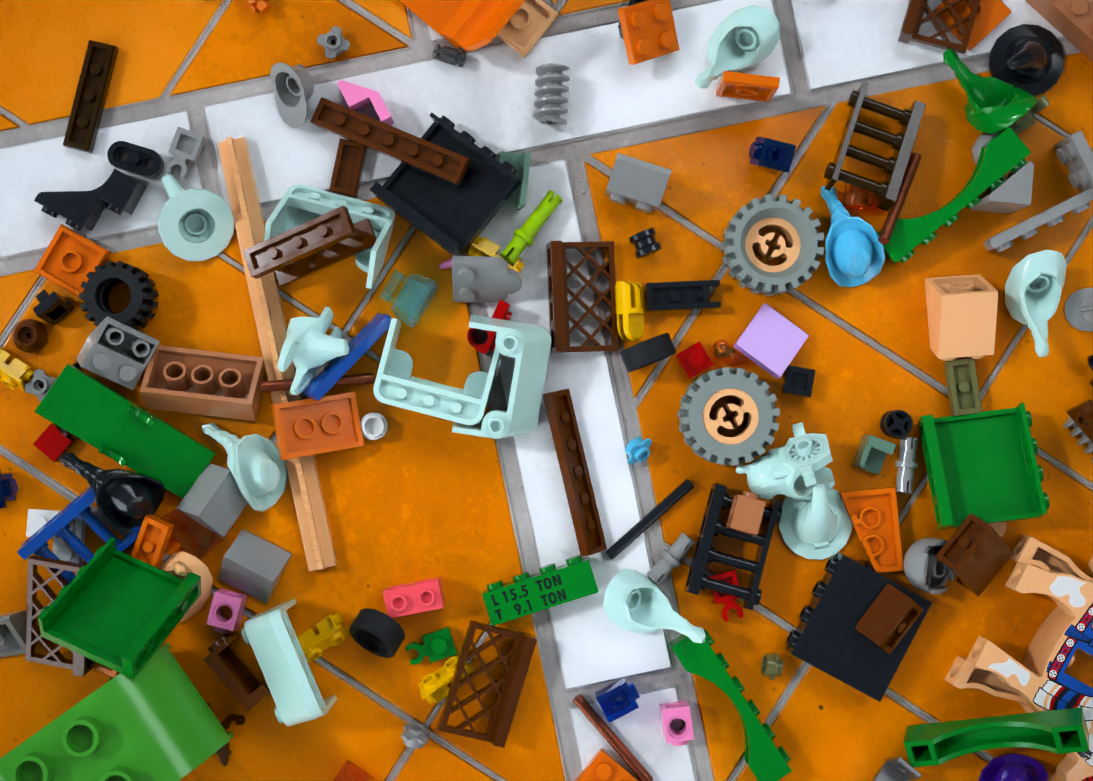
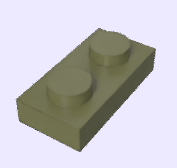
(962, 387)

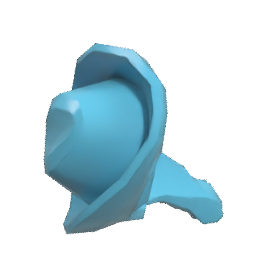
(850, 246)

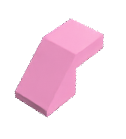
(361, 97)

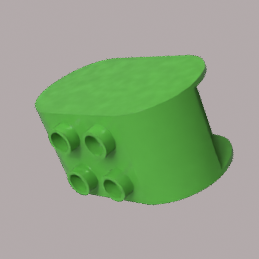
(125, 732)

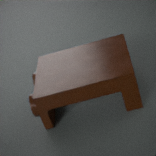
(974, 554)
(235, 673)

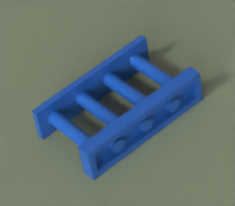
(59, 527)

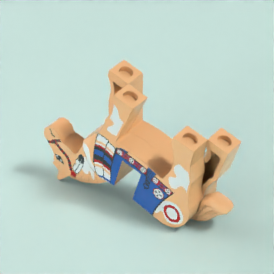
(1041, 679)

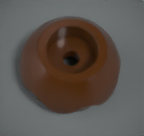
(38, 335)

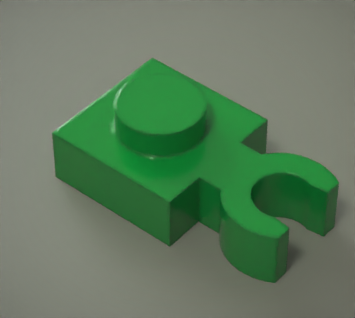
(436, 645)

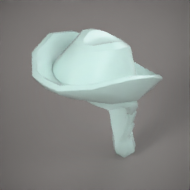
(740, 43)
(1035, 292)
(254, 466)
(642, 608)

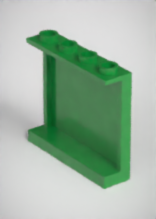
(983, 467)
(118, 610)

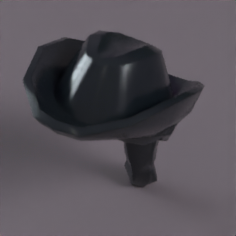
(119, 494)

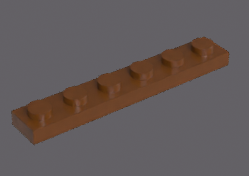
(390, 141)
(574, 472)

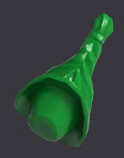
(991, 101)

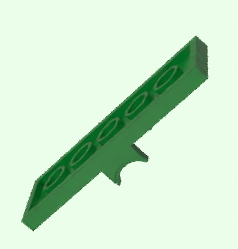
(124, 430)

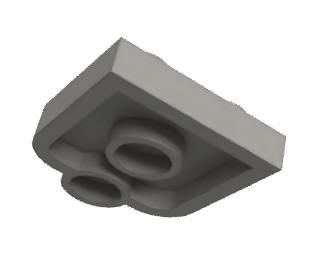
(483, 279)

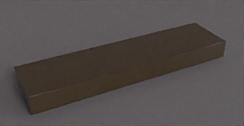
(90, 96)

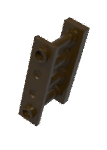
(901, 142)

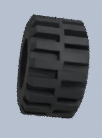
(100, 285)

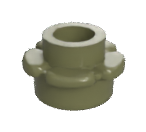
(771, 665)

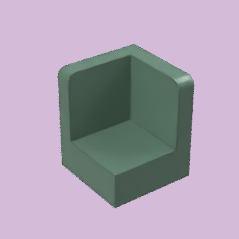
(872, 453)

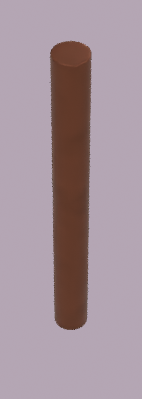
(896, 208)
(345, 380)
(612, 738)

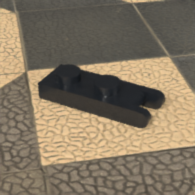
(680, 295)

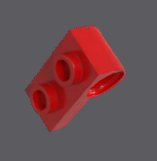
(501, 312)

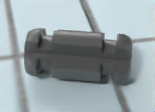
(449, 55)

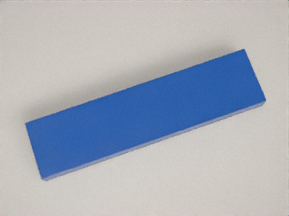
(340, 365)

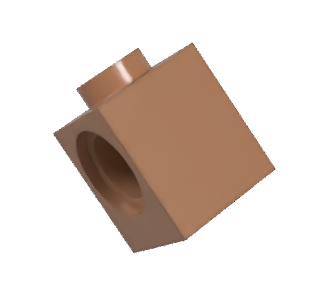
(746, 513)

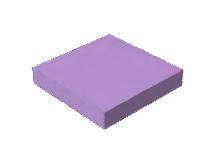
(771, 341)

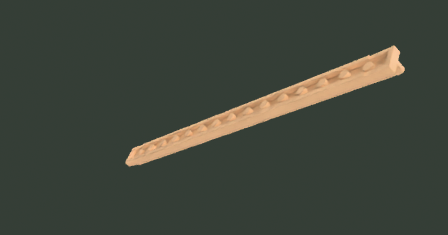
(272, 334)

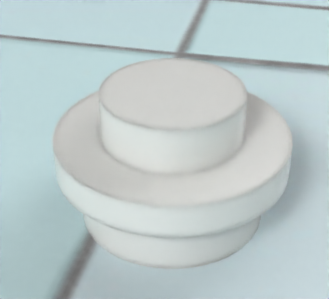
(374, 426)

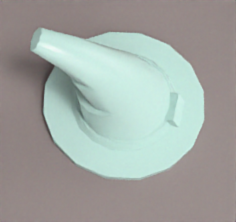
(194, 222)
(815, 526)

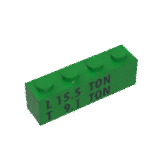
(539, 591)

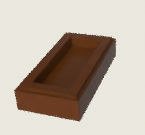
(348, 168)

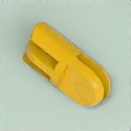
(629, 310)

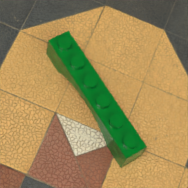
(995, 159)
(1050, 730)
(761, 754)

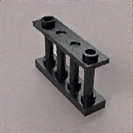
(705, 553)

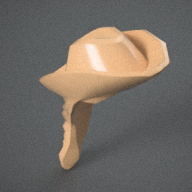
(180, 565)

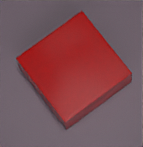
(53, 443)

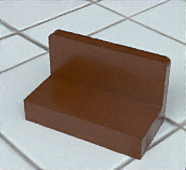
(889, 618)

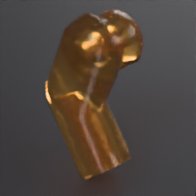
(728, 354)

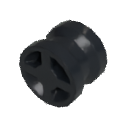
(645, 243)
(901, 421)

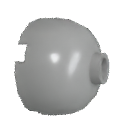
(924, 569)

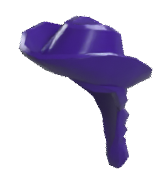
(1014, 768)

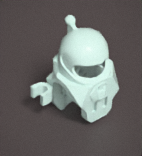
(792, 467)

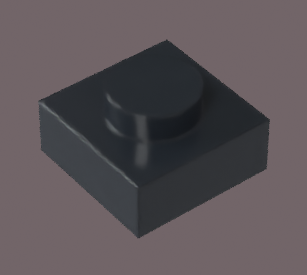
(798, 381)

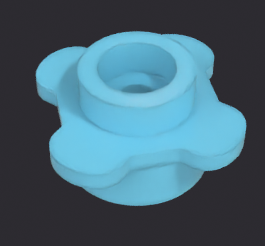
(638, 450)

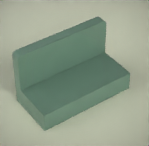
(521, 163)

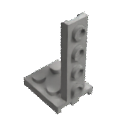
(1078, 159)

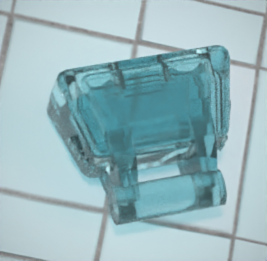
(412, 298)

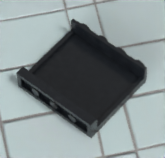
(448, 212)
(828, 630)

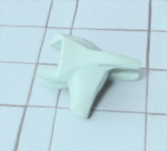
(310, 347)

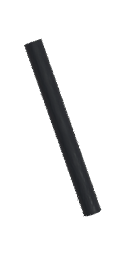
(649, 519)

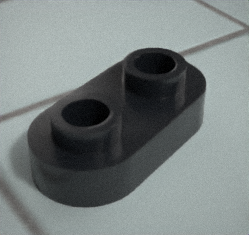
(137, 159)

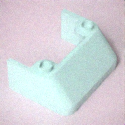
(305, 203)
(531, 348)
(400, 389)
(285, 666)

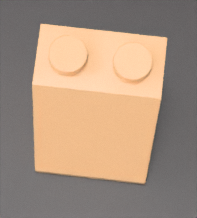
(961, 316)

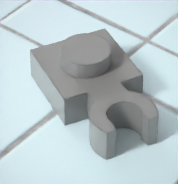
(186, 148)

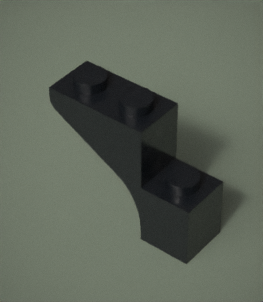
(85, 207)

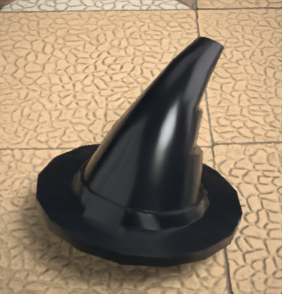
(1027, 58)

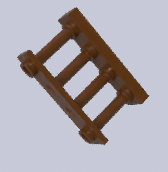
(310, 247)

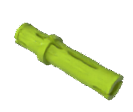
(524, 236)

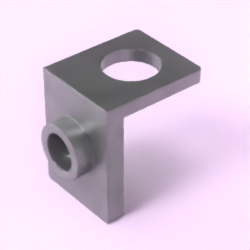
(893, 771)

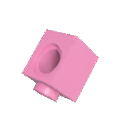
(232, 599)
(672, 711)

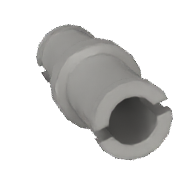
(906, 465)
(671, 558)

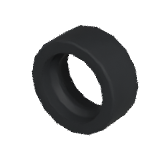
(648, 352)
(377, 632)

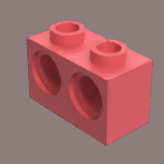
(414, 597)

